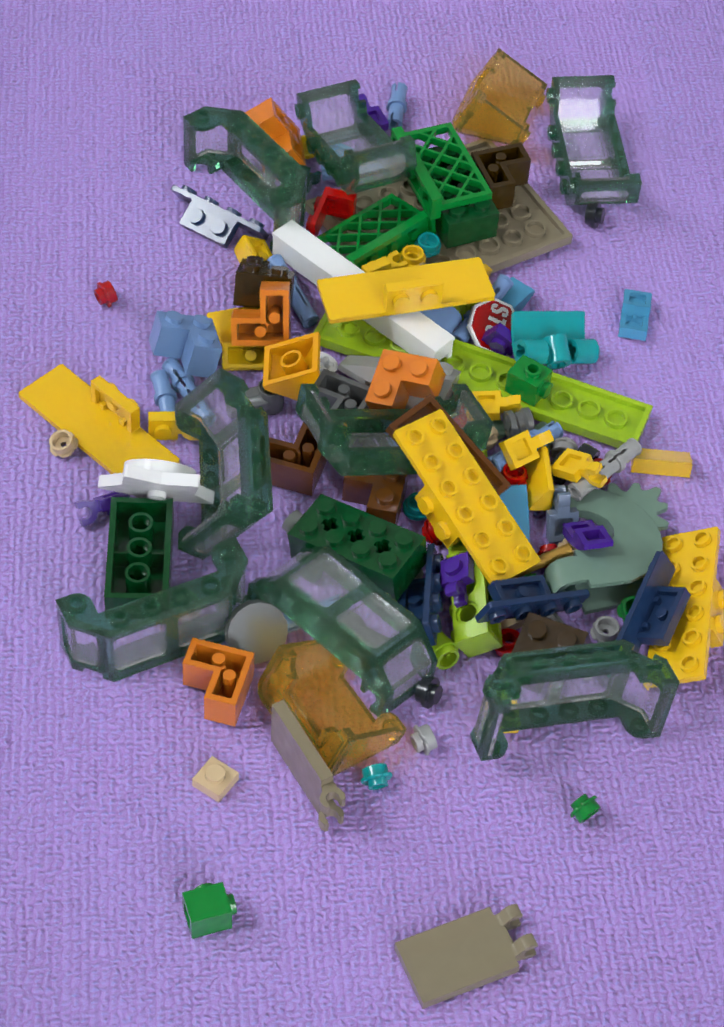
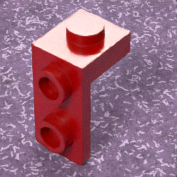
(333, 203)

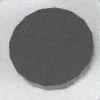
(257, 629)

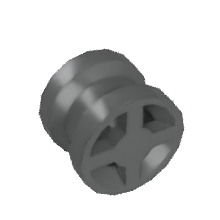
(518, 421)

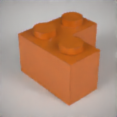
(279, 128)
(264, 325)
(403, 376)
(223, 674)

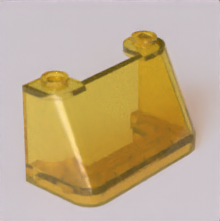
(500, 101)
(326, 705)

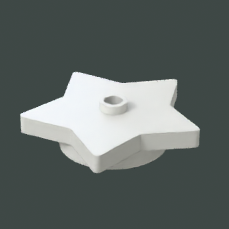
(158, 481)

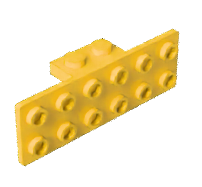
(405, 290)
(96, 415)
(462, 500)
(702, 621)

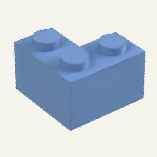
(188, 339)

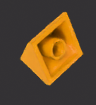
(291, 364)

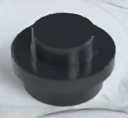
(594, 214)
(428, 692)

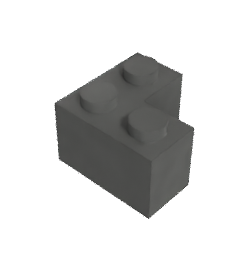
(341, 391)

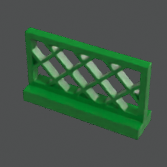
(430, 190)
(381, 244)

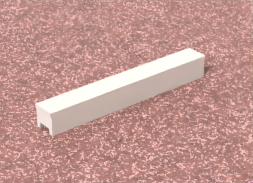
(317, 261)

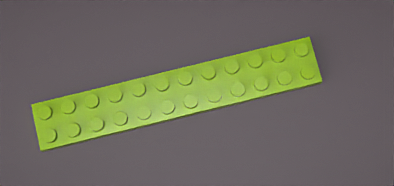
(571, 403)

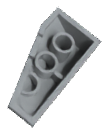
(363, 369)

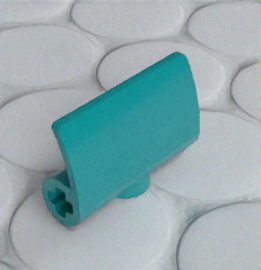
(552, 338)

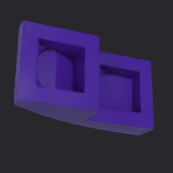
(586, 535)

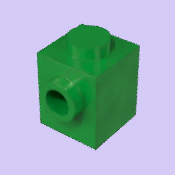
(529, 380)
(208, 909)

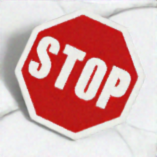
(485, 316)

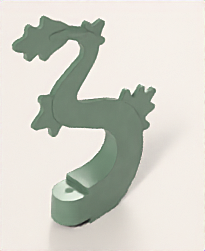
(615, 570)

